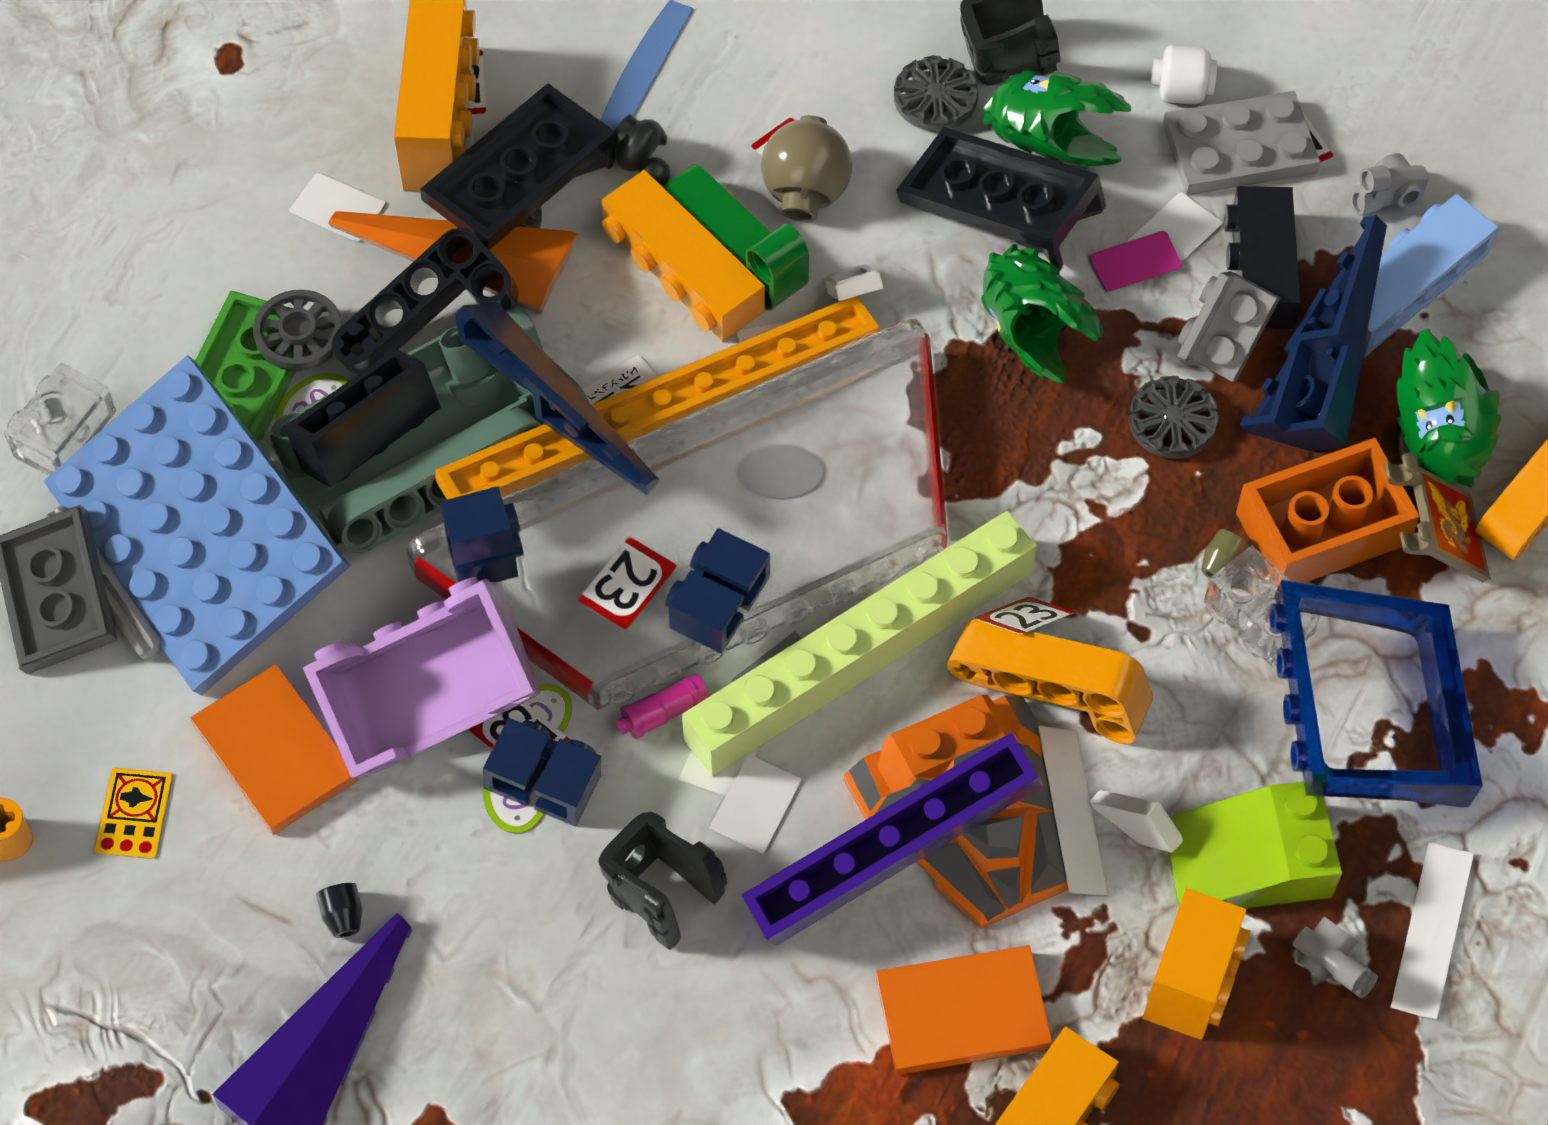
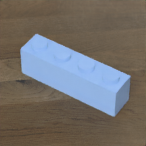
(1425, 264)

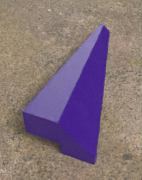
(311, 1054)

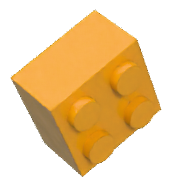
(1197, 965)

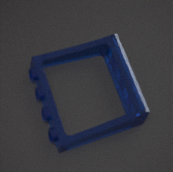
(1433, 630)

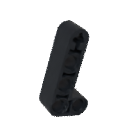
(421, 309)

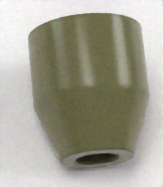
(1221, 551)

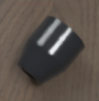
(341, 909)

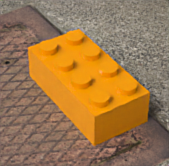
(435, 89)

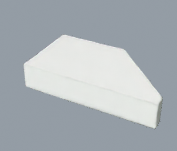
(1139, 819)

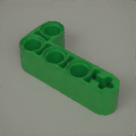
(775, 258)

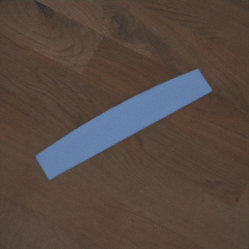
(645, 63)

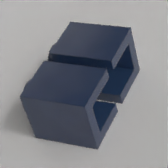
(482, 535)
(724, 577)
(520, 759)

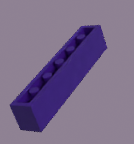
(892, 840)

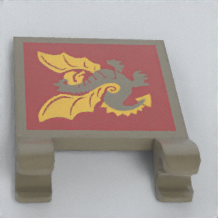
(1445, 518)

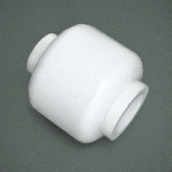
(1184, 74)

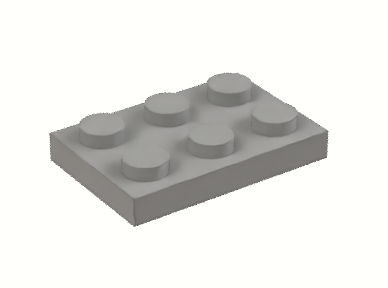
(1241, 142)

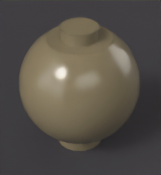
(806, 167)

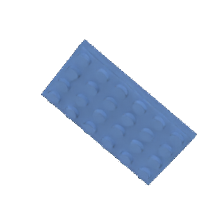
(197, 524)

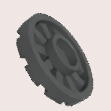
(935, 93)
(296, 329)
(1173, 417)

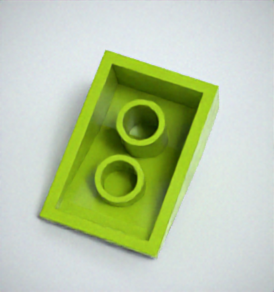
(1258, 848)

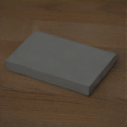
(54, 590)

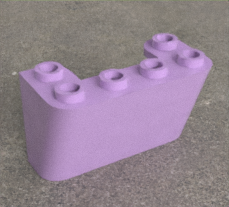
(423, 678)

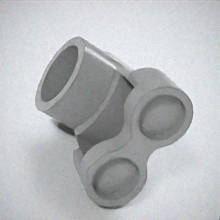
(1388, 184)
(1328, 951)

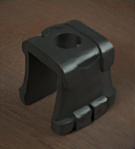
(1014, 36)
(651, 841)

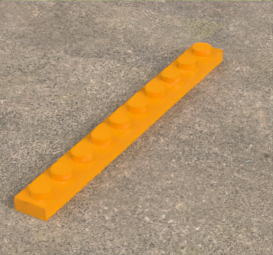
(664, 399)

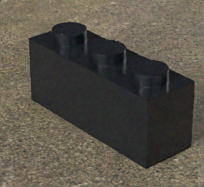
(1266, 246)
(362, 417)

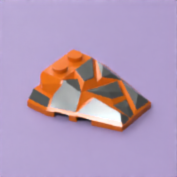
(1005, 859)

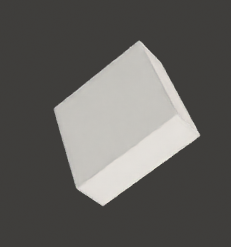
(853, 282)

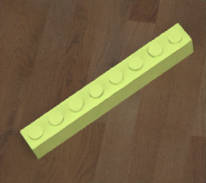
(858, 643)

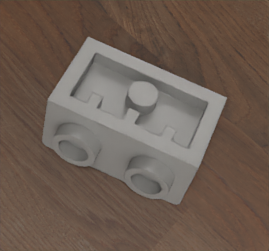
(1227, 324)

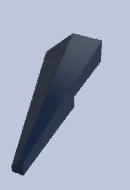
(1317, 385)
(556, 400)

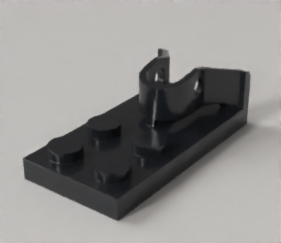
(520, 165)
(1002, 190)

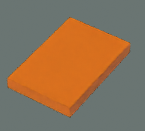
(274, 749)
(963, 1010)

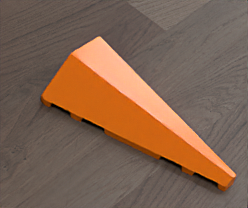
(529, 254)

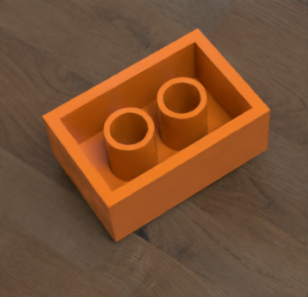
(1327, 513)

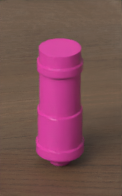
(662, 706)

